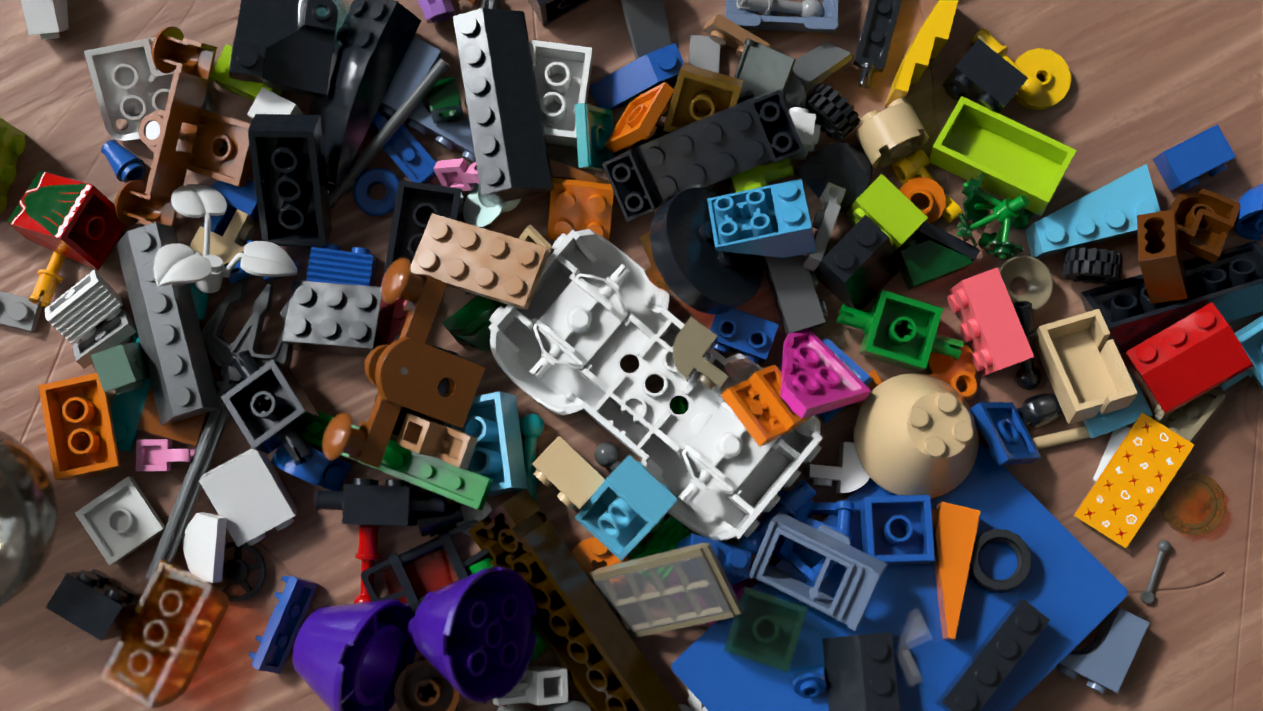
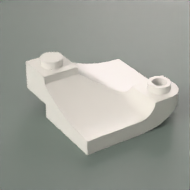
(127, 85)

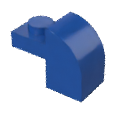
(236, 198)
(316, 470)

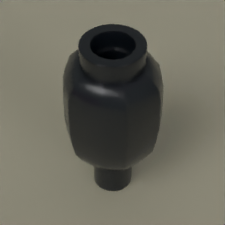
(1040, 410)

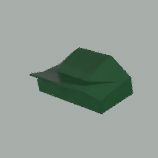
(471, 323)

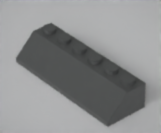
(167, 329)

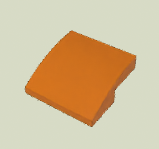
(760, 406)

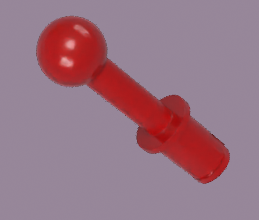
(367, 553)

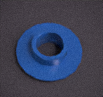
(366, 182)

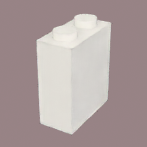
(249, 496)

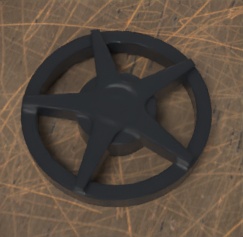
(237, 572)

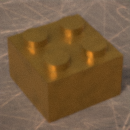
(699, 95)

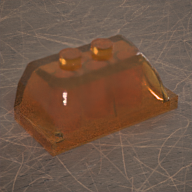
(166, 636)

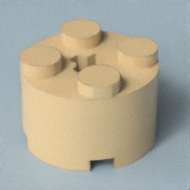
(891, 133)

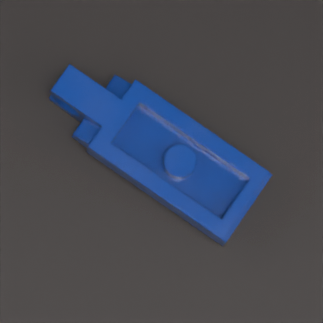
(407, 153)

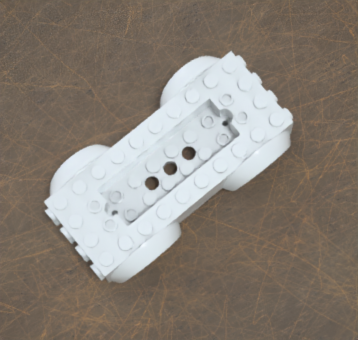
(568, 355)

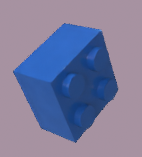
(898, 529)

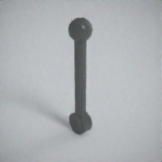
(1147, 595)

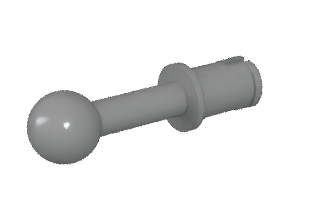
(804, 9)

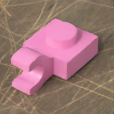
(457, 174)
(158, 455)

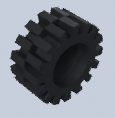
(832, 112)
(1092, 265)

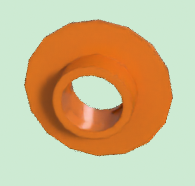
(931, 190)

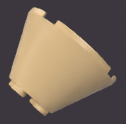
(916, 436)

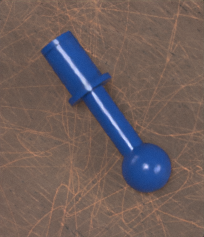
(789, 505)

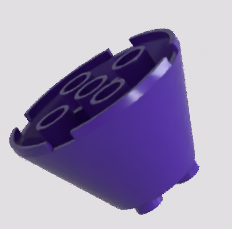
(478, 632)

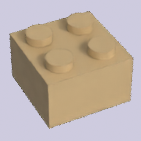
(568, 472)

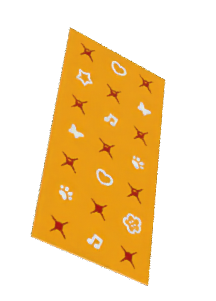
(1134, 480)

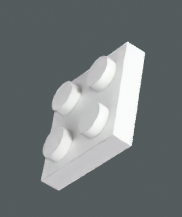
(120, 520)

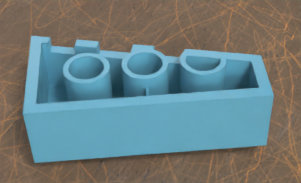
(1096, 217)

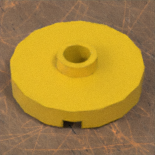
(1055, 72)

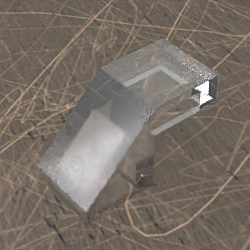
(912, 634)

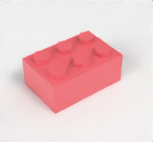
(989, 322)

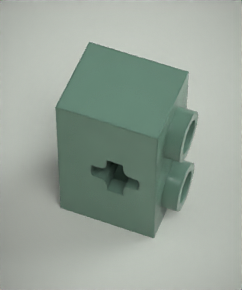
(121, 368)

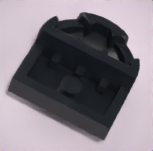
(840, 165)

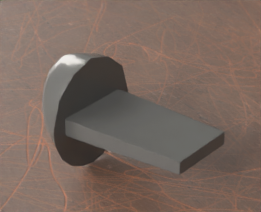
(646, 25)
(812, 70)

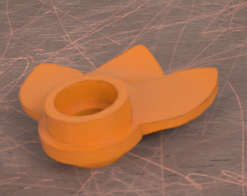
(955, 371)

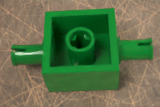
(917, 320)

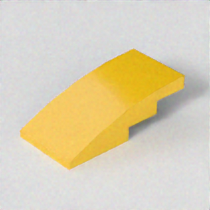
(925, 45)

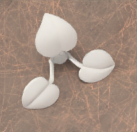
(180, 264)

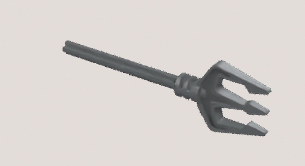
(221, 353)

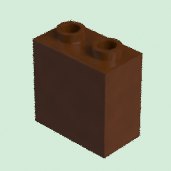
(1161, 256)

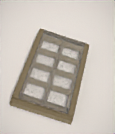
(667, 590)

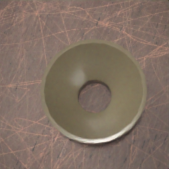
(1035, 275)

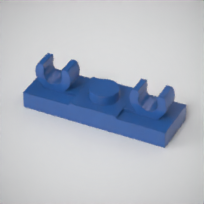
(283, 624)

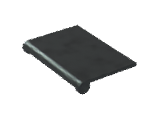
(762, 70)

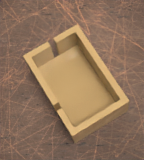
(1079, 372)

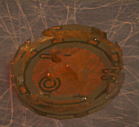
(1193, 504)

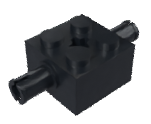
(270, 407)
(380, 505)

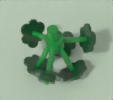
(1007, 212)

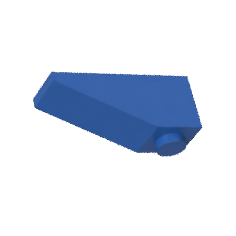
(638, 77)

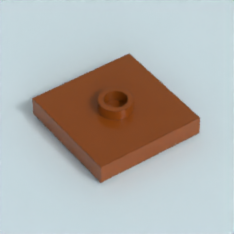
(185, 431)

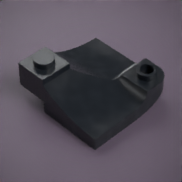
(285, 45)

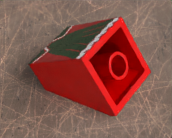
(68, 219)

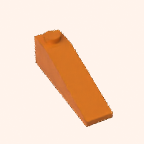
(953, 546)

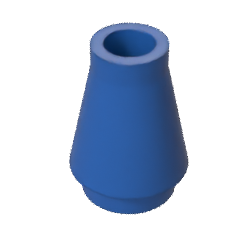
(123, 162)

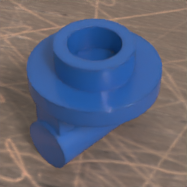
(808, 681)

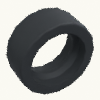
(1023, 561)

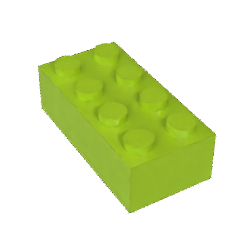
(1007, 152)

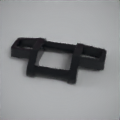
(416, 553)

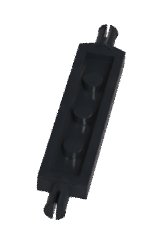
(875, 38)

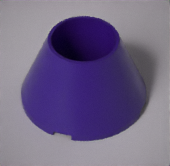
(355, 653)

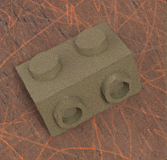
(1193, 416)

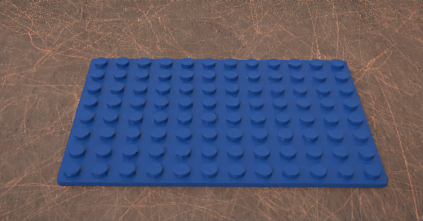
(1062, 584)

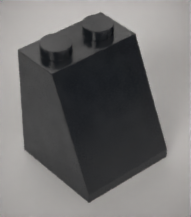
(858, 265)

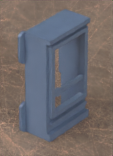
(751, 21)
(856, 584)

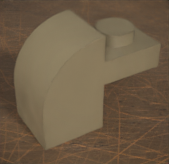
(689, 351)

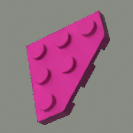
(815, 377)

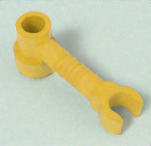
(913, 167)

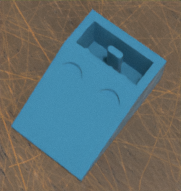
(763, 221)

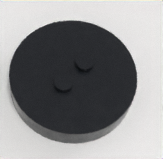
(688, 258)

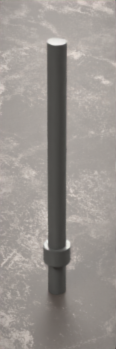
(388, 131)

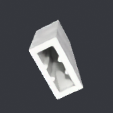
(46, 17)

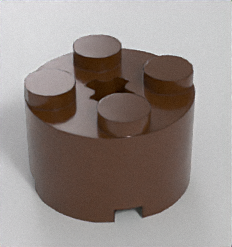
(411, 695)

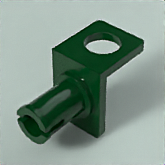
(445, 101)

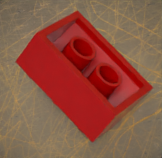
(1189, 358)

